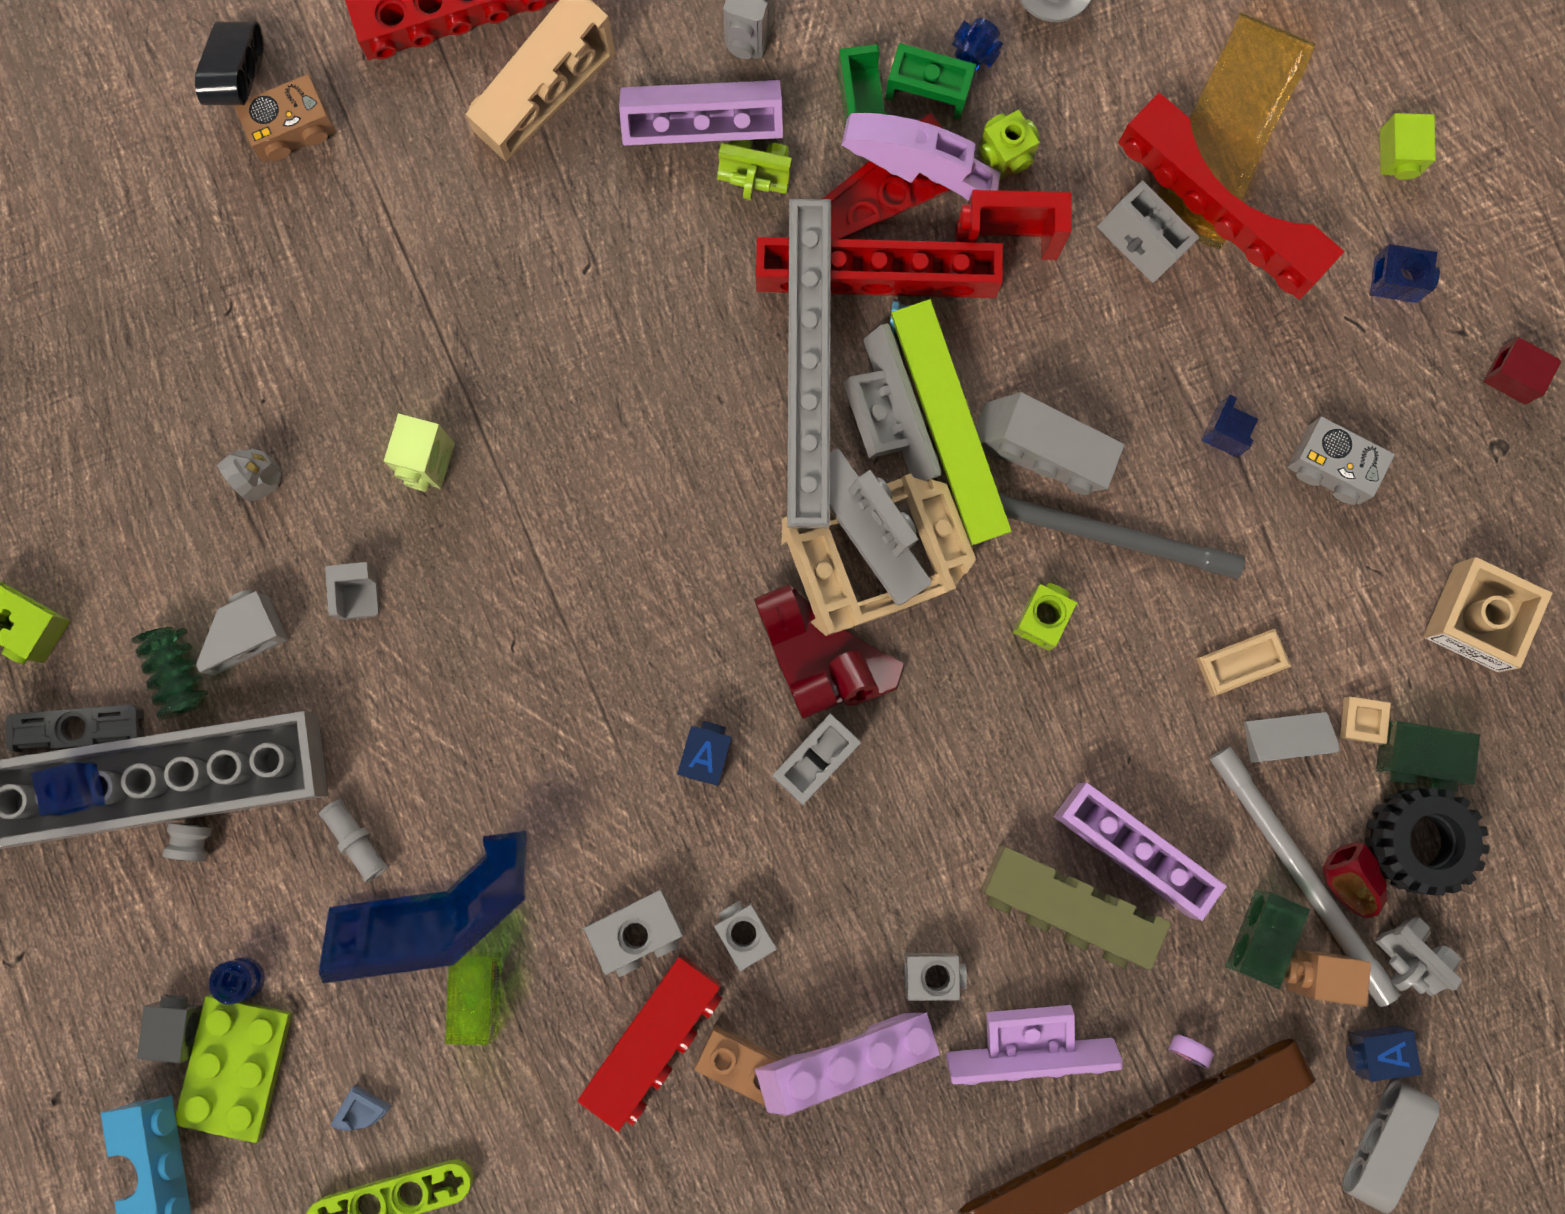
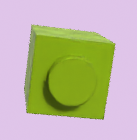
(1407, 145)

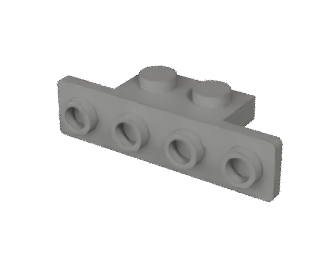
(888, 408)
(876, 528)

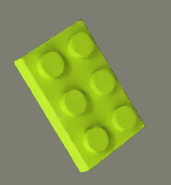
(233, 1069)

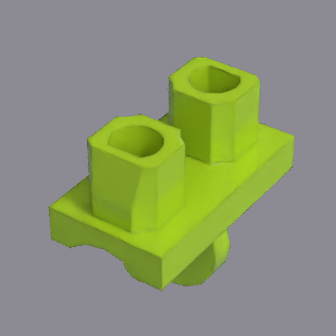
(754, 168)

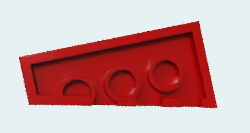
(876, 196)

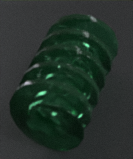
(169, 671)

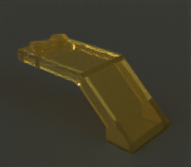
(1241, 109)

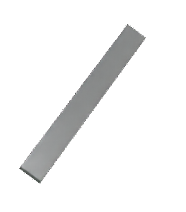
(809, 364)

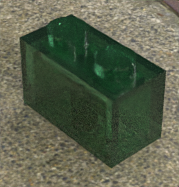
(1430, 755)

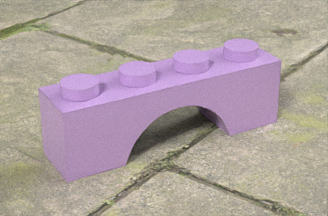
(834, 1070)

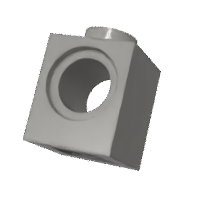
(744, 954)
(914, 976)

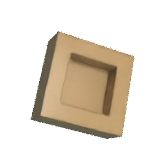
(1365, 720)

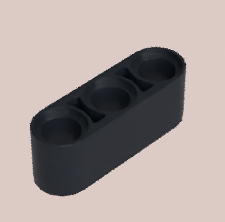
(229, 63)

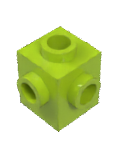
(1009, 143)

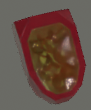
(1356, 879)

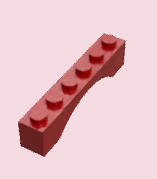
(1286, 250)

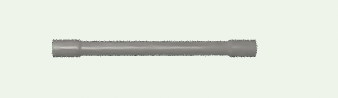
(1240, 782)

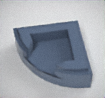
(359, 1110)

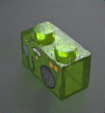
(473, 999)

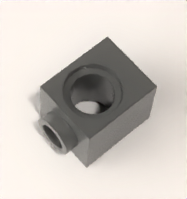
(168, 1029)

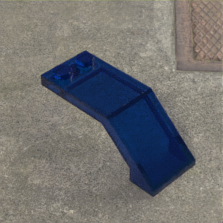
(428, 927)

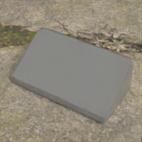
(1290, 737)

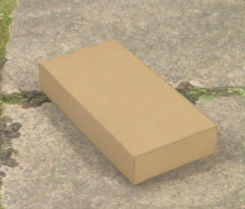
(1243, 662)

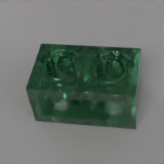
(1267, 938)

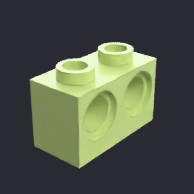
(419, 452)

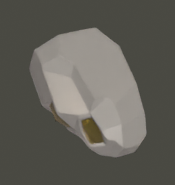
(250, 473)

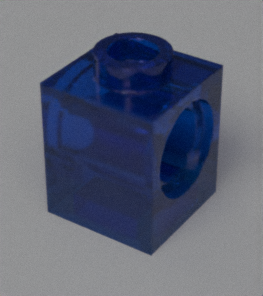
(1390, 282)
(68, 789)

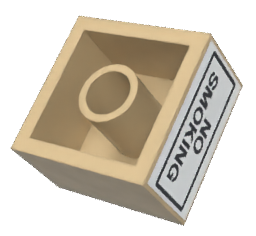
(1488, 615)

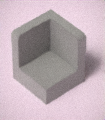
(352, 591)

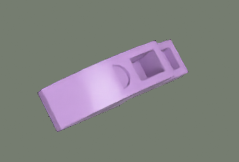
(916, 147)

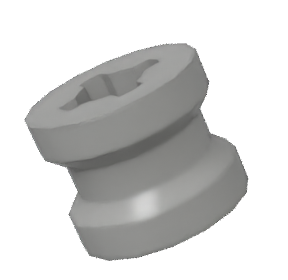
(187, 842)

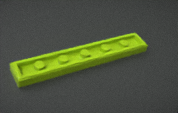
(950, 422)

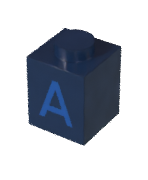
(705, 753)
(1383, 1053)

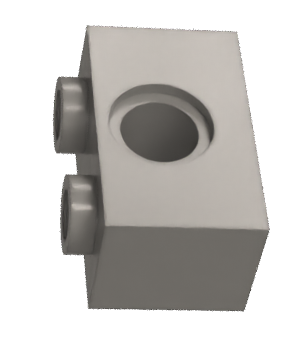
(609, 937)

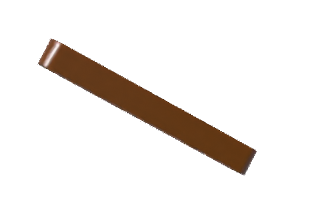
(1152, 1135)

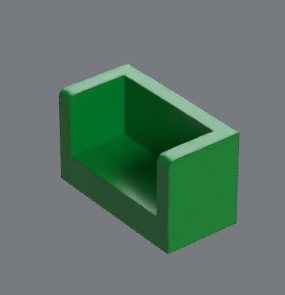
(930, 76)
(860, 80)

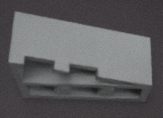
(1048, 443)

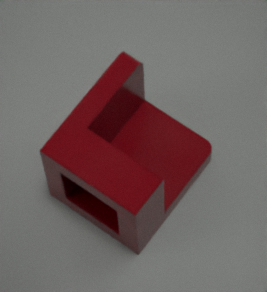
(1522, 371)

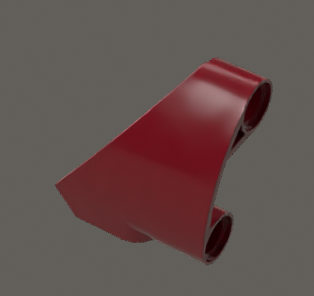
(820, 667)

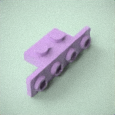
(1032, 1046)

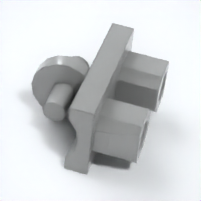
(1416, 963)

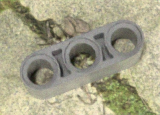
(1391, 1146)

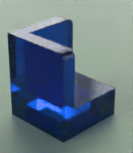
(1230, 428)

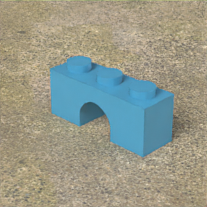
(150, 1140)

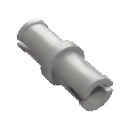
(353, 840)

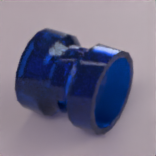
(246, 977)

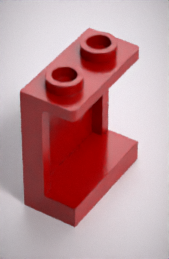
(1018, 214)

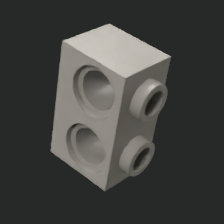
(816, 759)

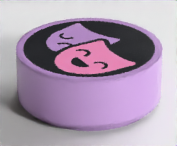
(1191, 1051)

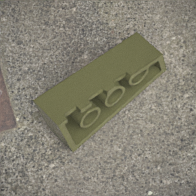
(1075, 909)

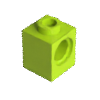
(1032, 628)

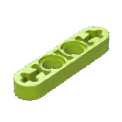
(388, 1191)

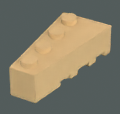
(542, 75)

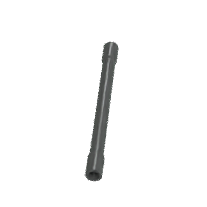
(1207, 558)

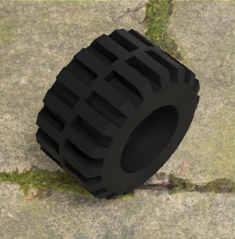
(1459, 835)

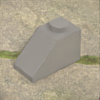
(240, 632)

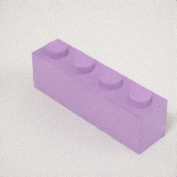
(701, 112)

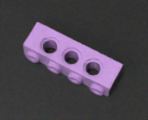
(1140, 851)

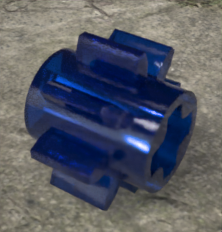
(977, 42)

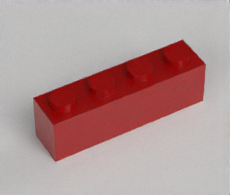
(650, 1042)

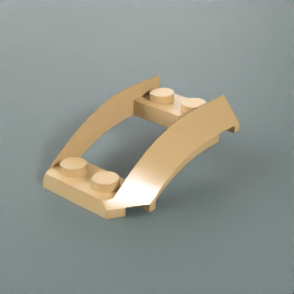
(826, 577)

